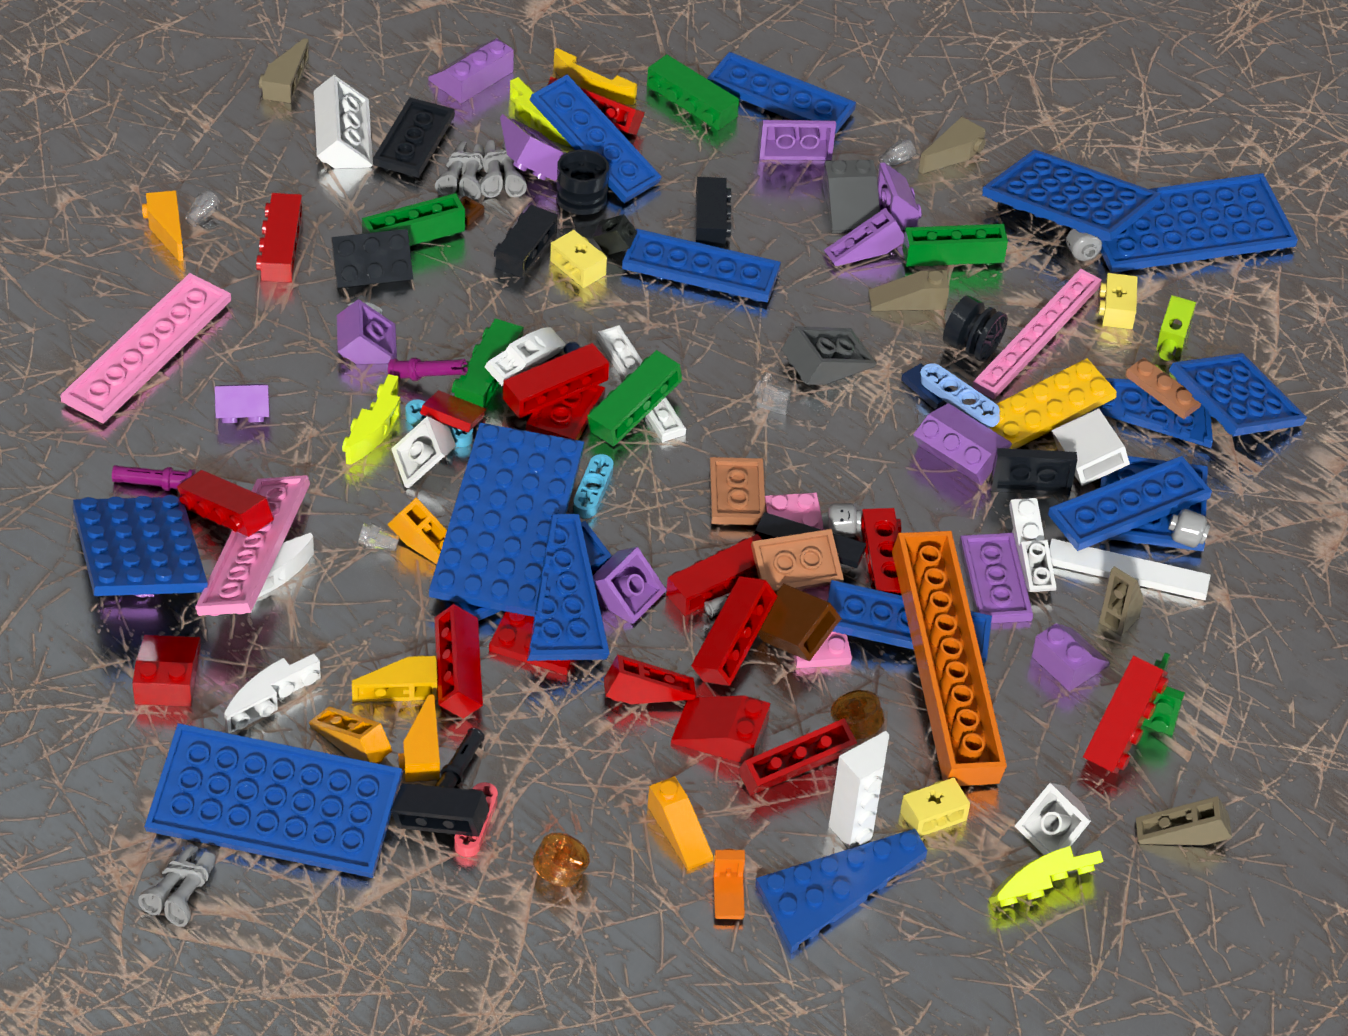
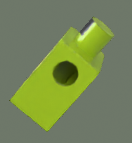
(1174, 336)

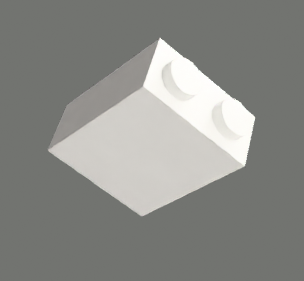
(1096, 446)

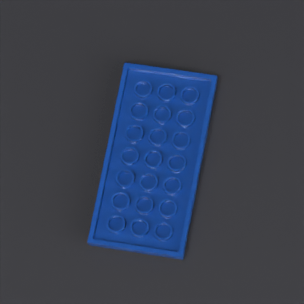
(1202, 224)
(504, 517)
(274, 800)

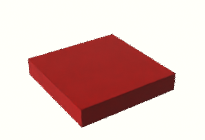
(453, 411)

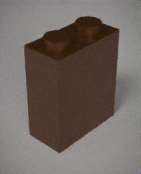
(798, 622)

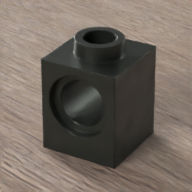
(615, 234)

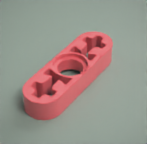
(476, 843)

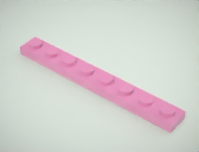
(1036, 334)

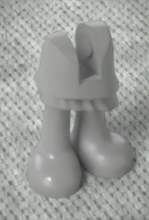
(494, 163)
(466, 164)
(181, 873)

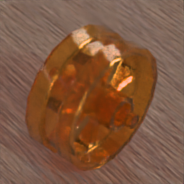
(861, 711)
(563, 855)

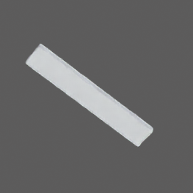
(626, 361)
(1146, 572)

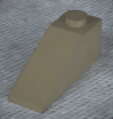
(284, 73)
(953, 146)
(913, 292)
(1121, 602)
(1187, 824)

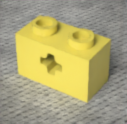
(578, 258)
(1118, 301)
(935, 807)

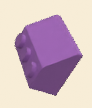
(475, 70)
(796, 140)
(960, 442)

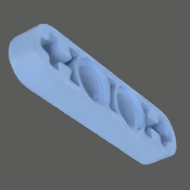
(962, 393)

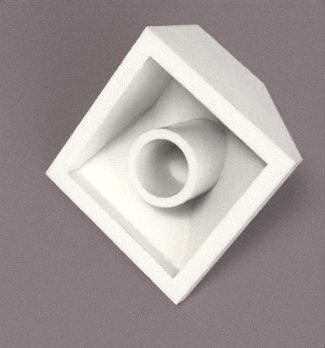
(422, 449)
(1054, 819)

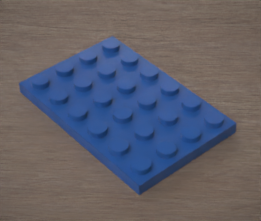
(1071, 195)
(138, 546)

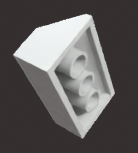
(342, 125)
(858, 791)

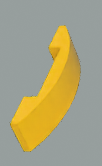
(616, 89)

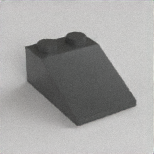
(850, 193)
(826, 354)

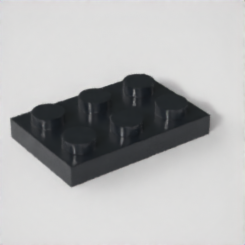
(372, 258)
(1033, 471)

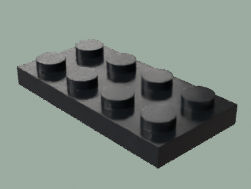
(413, 137)

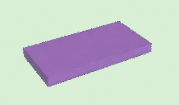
(996, 577)

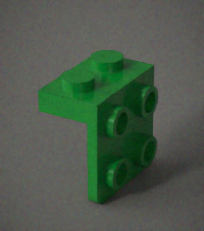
(1167, 705)

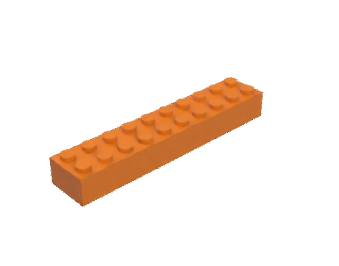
(948, 658)

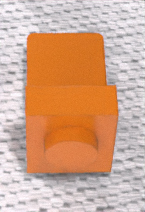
(728, 884)

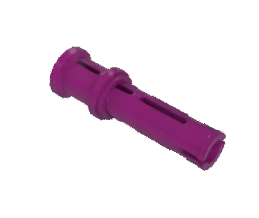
(416, 369)
(166, 478)

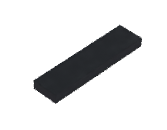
(772, 526)

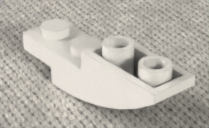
(525, 354)
(1031, 545)
(289, 561)
(260, 694)

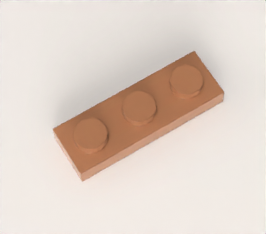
(1162, 388)

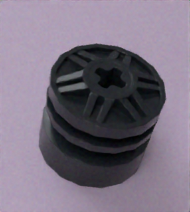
(582, 182)
(975, 328)

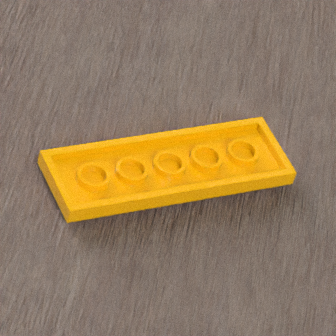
(1052, 403)

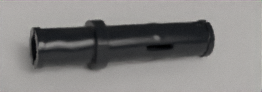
(453, 772)

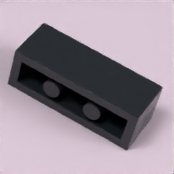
(712, 211)
(526, 241)
(440, 809)

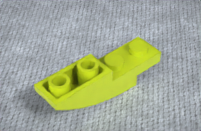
(529, 114)
(373, 424)
(1035, 875)

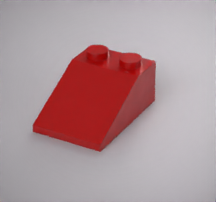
(166, 670)
(723, 726)

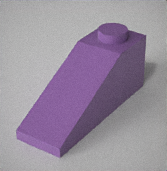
(868, 240)

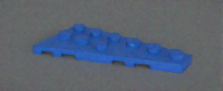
(1142, 409)
(567, 606)
(829, 887)

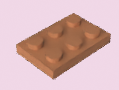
(737, 490)
(798, 560)

